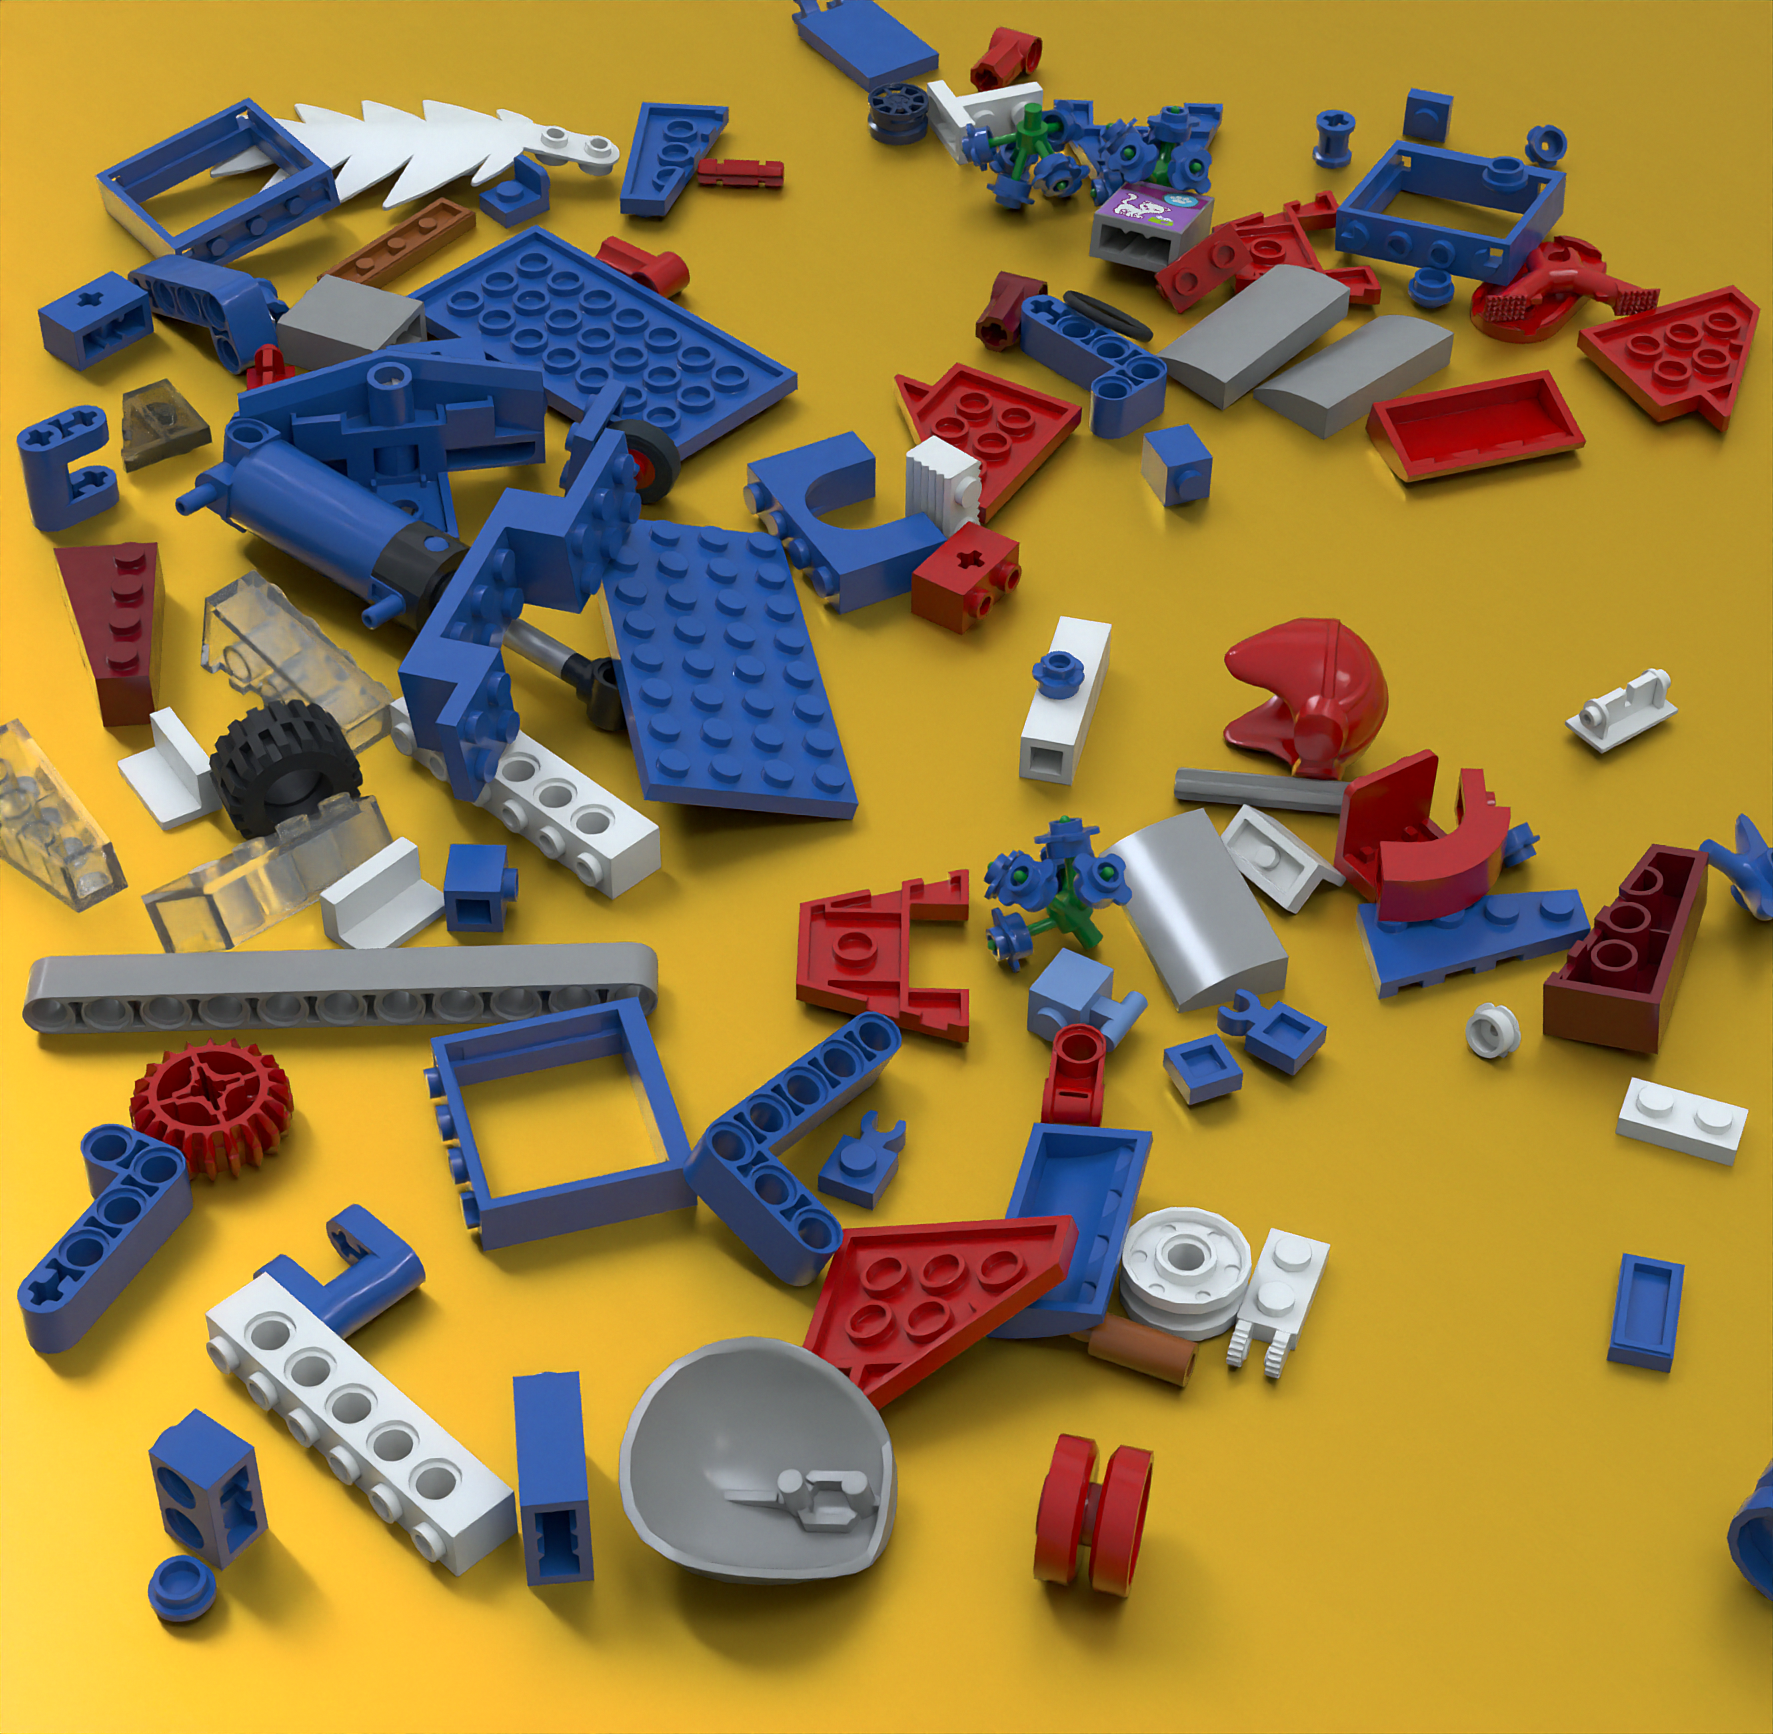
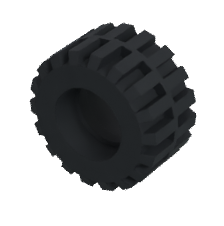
(281, 765)

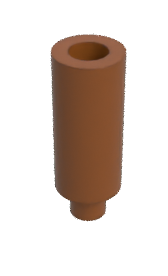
(1141, 1348)

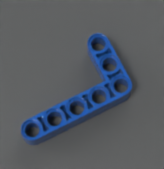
(737, 1160)

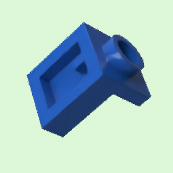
(518, 198)

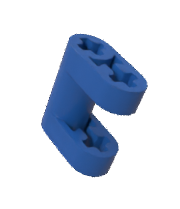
(44, 451)
(379, 1273)

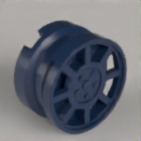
(898, 116)

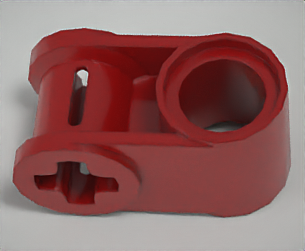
(1076, 1078)

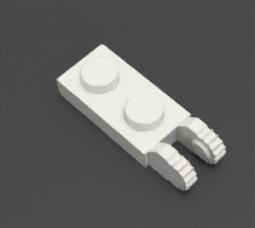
(1278, 1298)

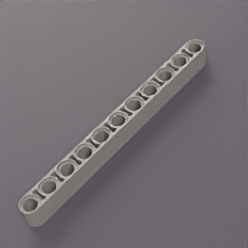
(332, 987)

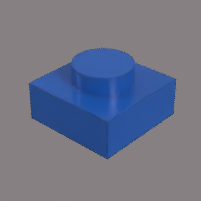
(1428, 115)
(1202, 1069)

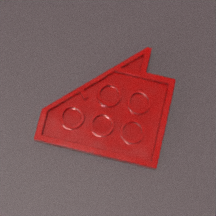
(1679, 354)
(991, 421)
(923, 1293)

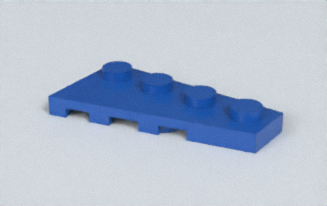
(667, 153)
(1473, 938)

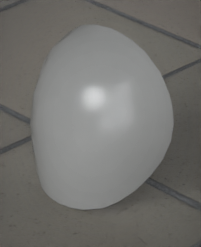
(759, 1466)

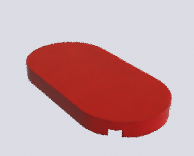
(1543, 319)

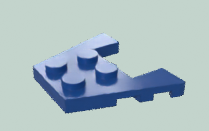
(1087, 148)

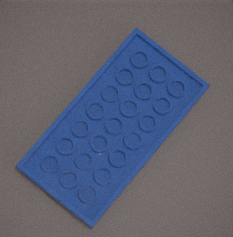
(589, 323)
(720, 673)

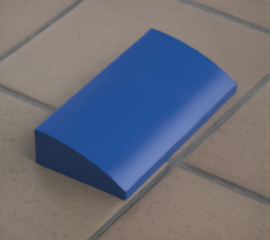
(1097, 1181)

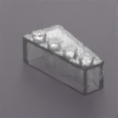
(285, 656)
(48, 828)
(267, 877)

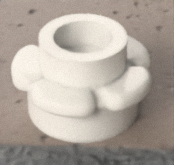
(1493, 1031)

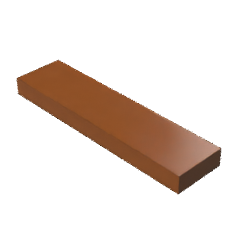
(405, 244)

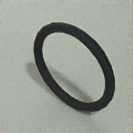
(1108, 316)

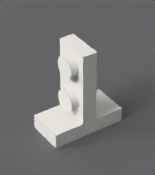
(996, 108)

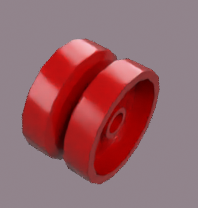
(1084, 1513)

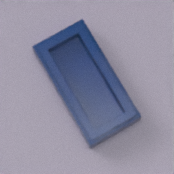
(1646, 1312)

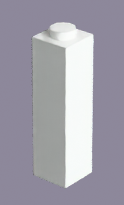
(1058, 728)

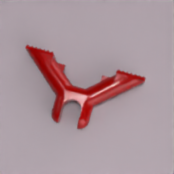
(1566, 277)

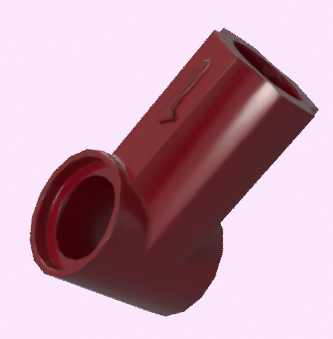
(1002, 317)

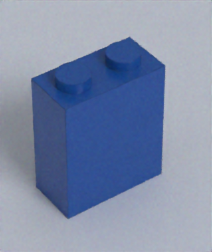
(552, 1478)

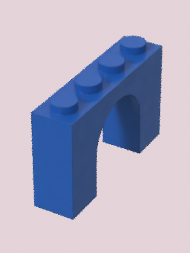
(843, 564)

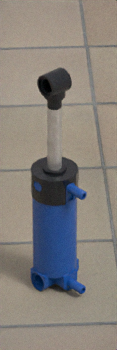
(368, 548)

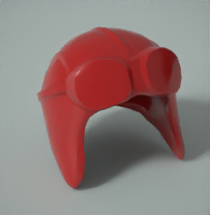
(1325, 696)

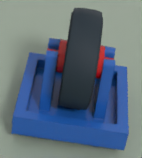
(654, 452)

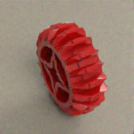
(215, 1106)

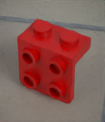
(1385, 807)

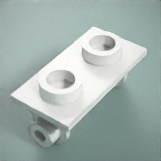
(1625, 712)

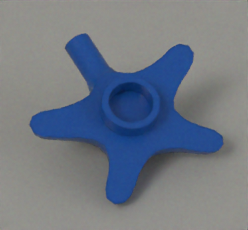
(1747, 869)

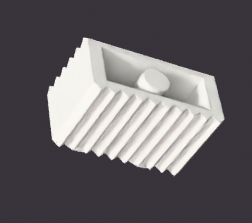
(942, 485)

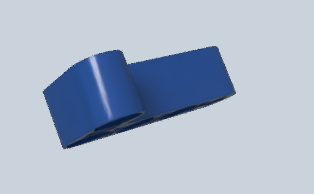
(214, 298)
(1121, 376)
(138, 1205)

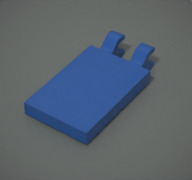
(864, 42)

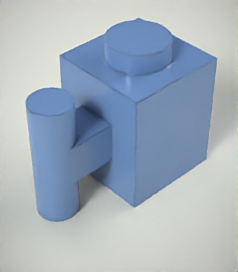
(1080, 993)

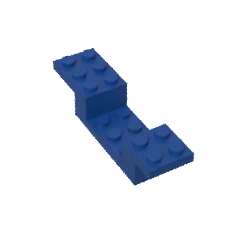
(529, 553)

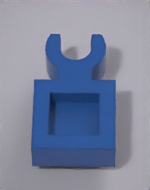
(1275, 1035)
(864, 1167)

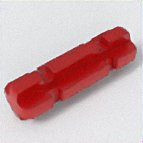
(741, 173)

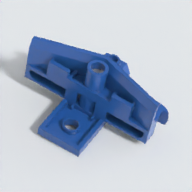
(409, 420)

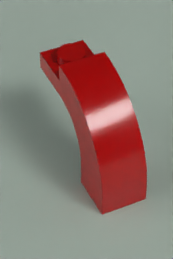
(1447, 873)

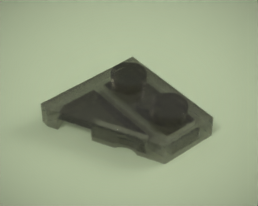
(159, 426)

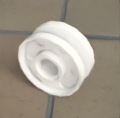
(1184, 1272)

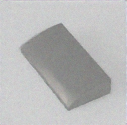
(1256, 333)
(1357, 371)
(1197, 914)

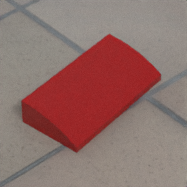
(1473, 426)

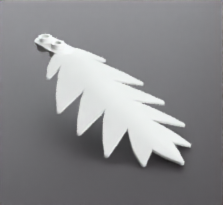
(437, 149)

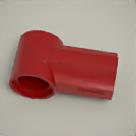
(1006, 57)
(662, 274)

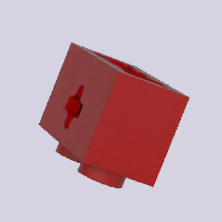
(965, 578)

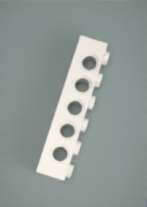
(556, 810)
(361, 1425)

